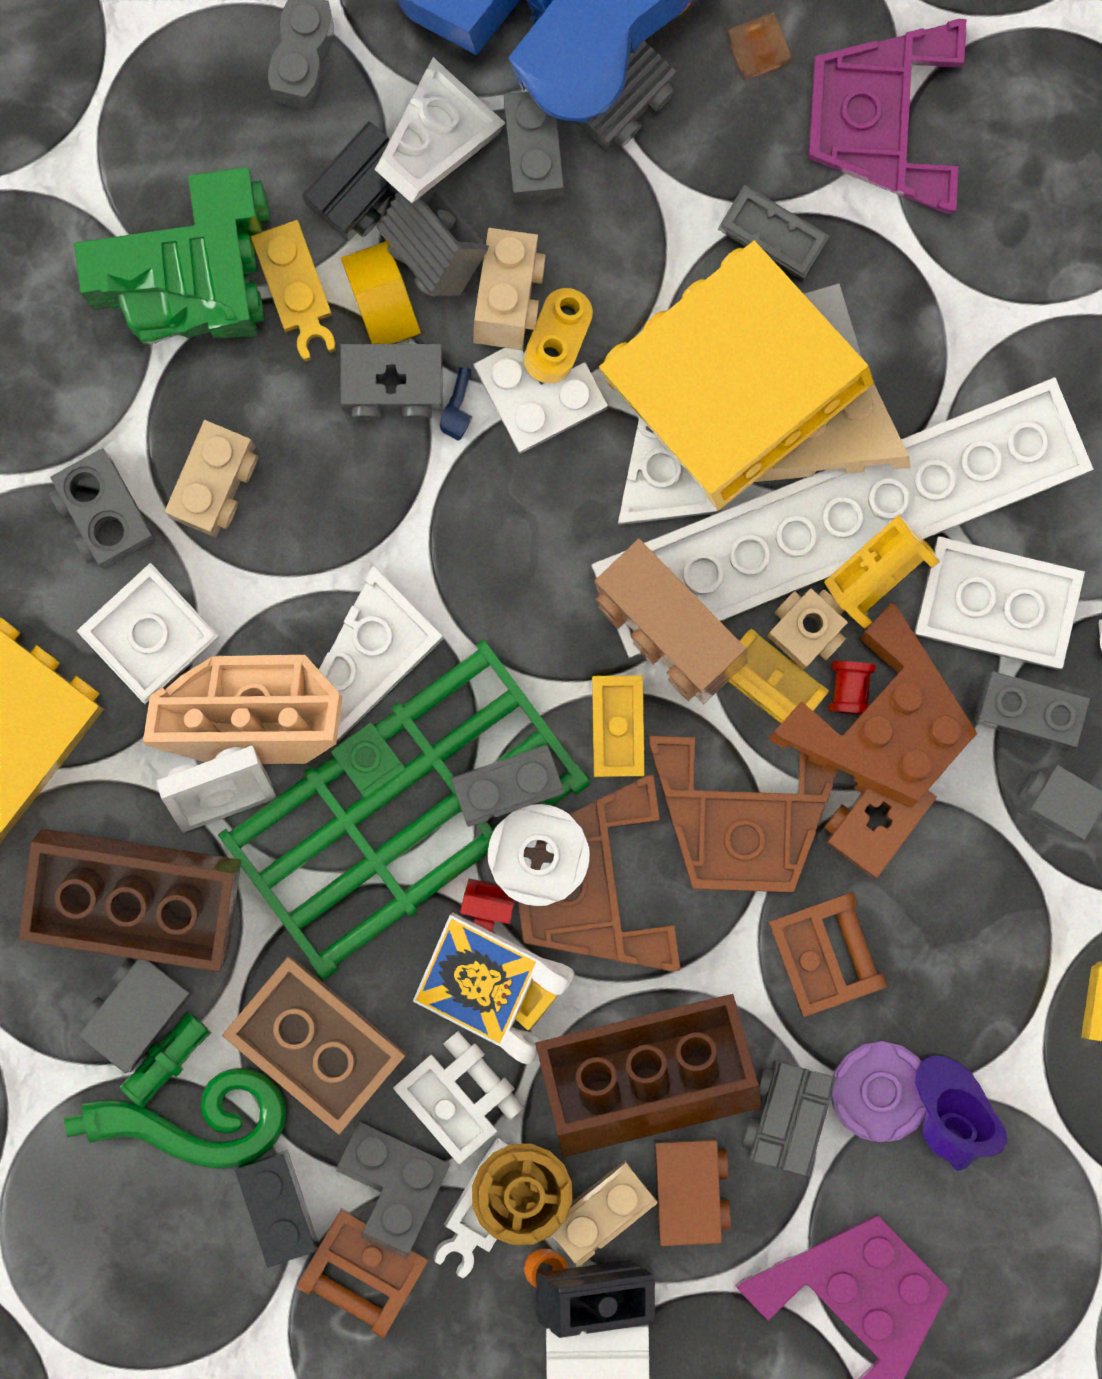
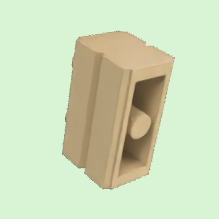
(604, 1212)

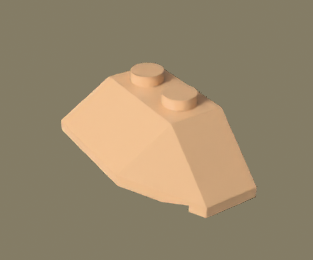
(246, 701)

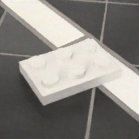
(999, 603)

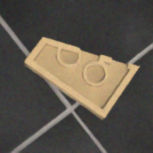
(850, 440)

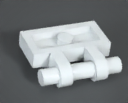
(444, 1105)

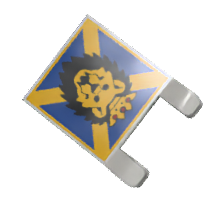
(483, 982)

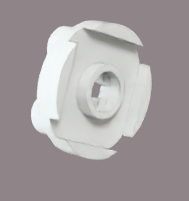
(554, 879)

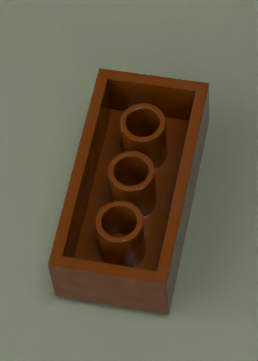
(129, 899)
(648, 1075)

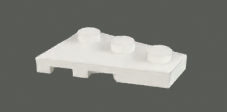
(659, 484)

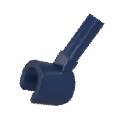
(453, 420)

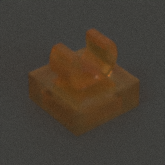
(759, 46)

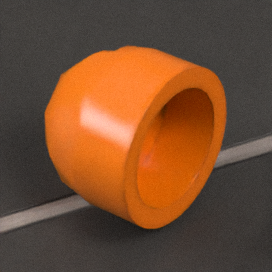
(539, 1256)

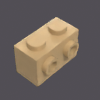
(506, 288)
(211, 479)

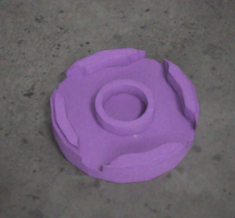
(878, 1092)

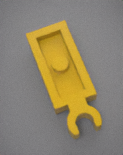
(294, 284)

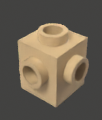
(797, 642)

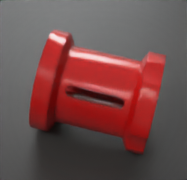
(851, 687)

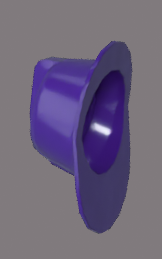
(958, 1114)

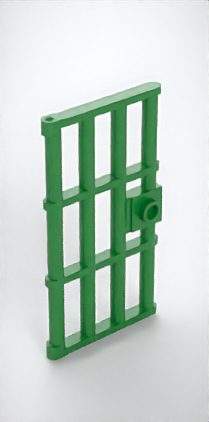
(380, 779)

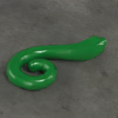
(124, 1119)

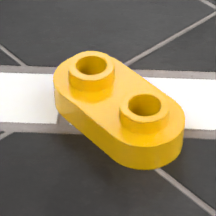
(559, 332)

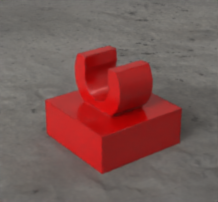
(486, 903)

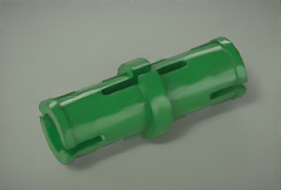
(165, 1059)

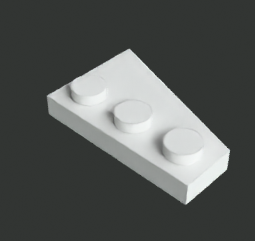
(436, 133)
(376, 648)

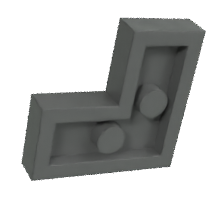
(406, 1183)

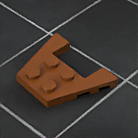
(903, 735)
(740, 836)
(589, 917)

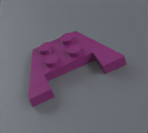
(864, 112)
(868, 1284)

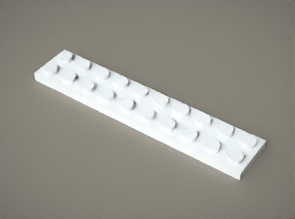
(824, 519)

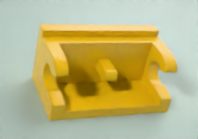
(878, 568)
(775, 680)

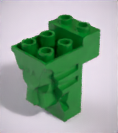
(185, 276)

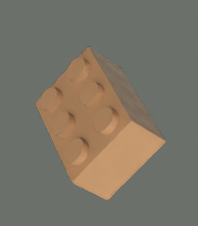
(669, 623)
(314, 1044)

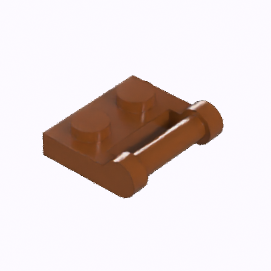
(811, 959)
(367, 1262)

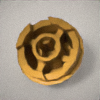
(522, 1194)

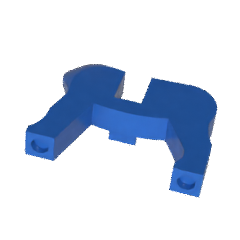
(571, 56)

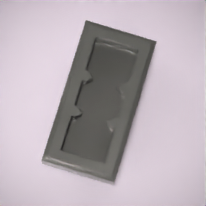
(781, 234)

